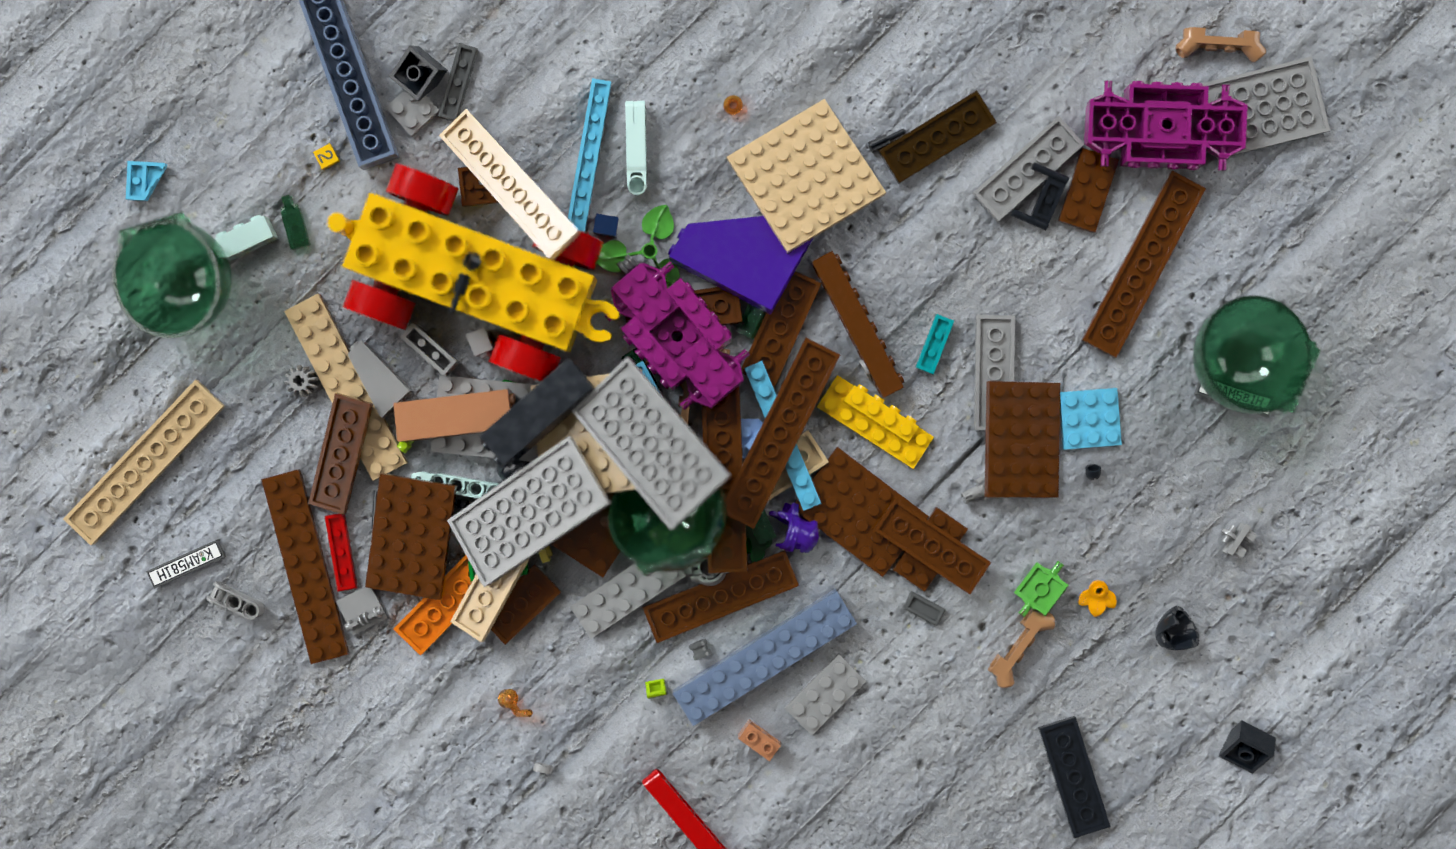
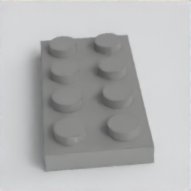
(825, 694)

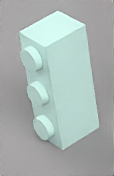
(247, 237)

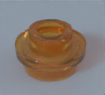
(735, 99)

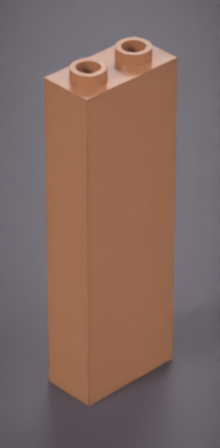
(450, 415)

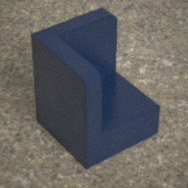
(606, 225)

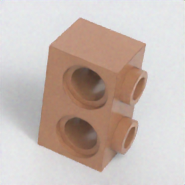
(759, 740)

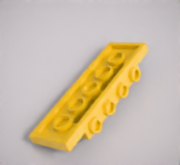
(875, 421)

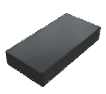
(924, 608)

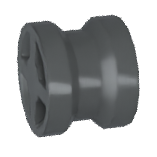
(627, 264)
(700, 649)

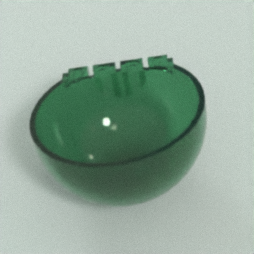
(171, 276)
(1254, 356)
(656, 547)

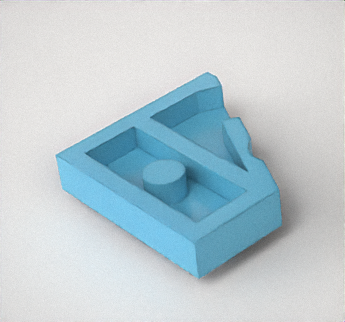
(142, 179)

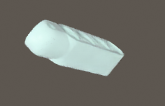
(636, 147)
(467, 483)

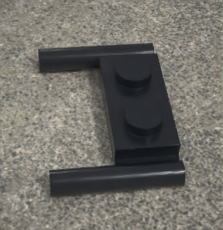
(1047, 199)

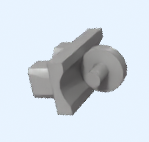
(1234, 537)

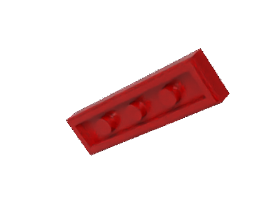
(341, 552)

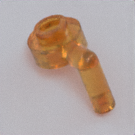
(511, 702)

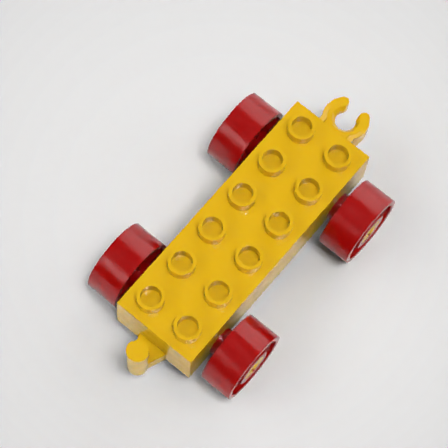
(510, 288)

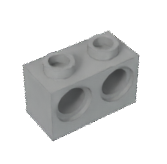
(481, 343)

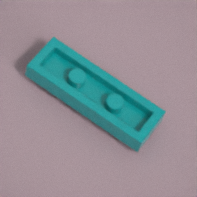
(934, 344)

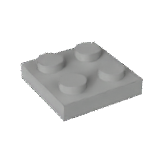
(412, 113)

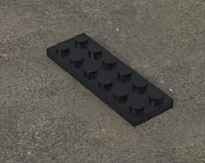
(1074, 777)

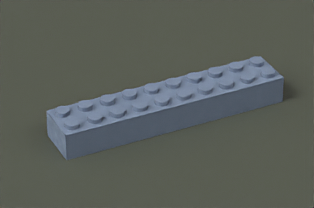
(350, 82)
(764, 657)

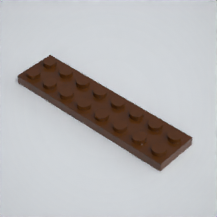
(707, 603)

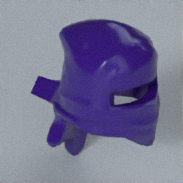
(800, 533)

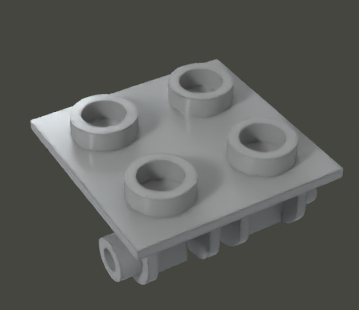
(361, 610)

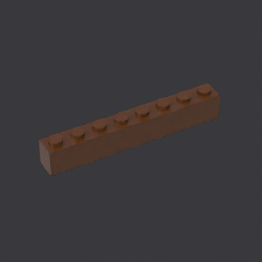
(857, 325)

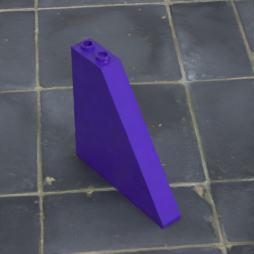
(739, 258)

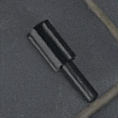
(884, 140)
(459, 289)

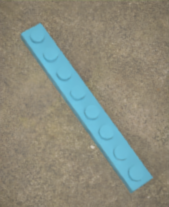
(589, 153)
(795, 466)

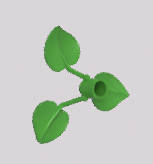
(657, 223)

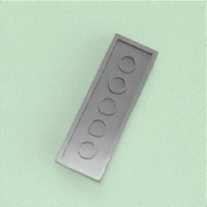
(1016, 177)
(992, 358)
(621, 597)

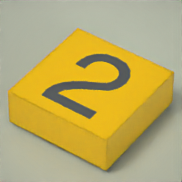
(326, 156)

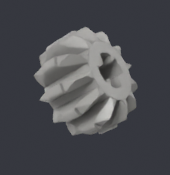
(303, 388)

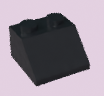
(417, 72)
(1248, 747)

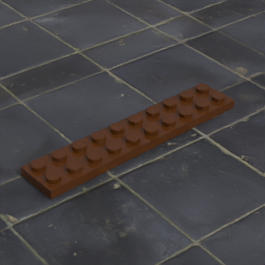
(1143, 264)
(780, 432)
(724, 440)
(305, 566)

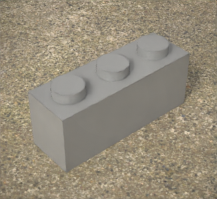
(430, 349)

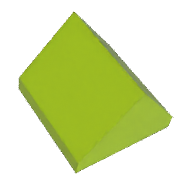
(655, 688)

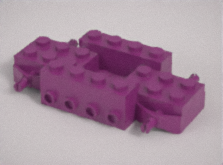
(1137, 128)
(659, 313)

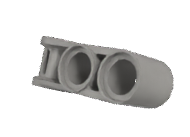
(224, 594)

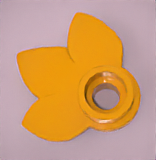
(1097, 601)

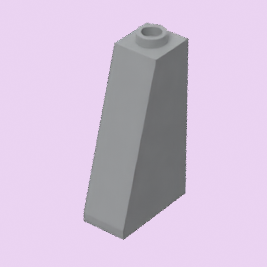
(378, 378)

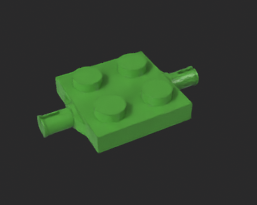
(1041, 589)

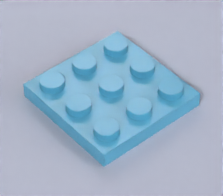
(1090, 418)

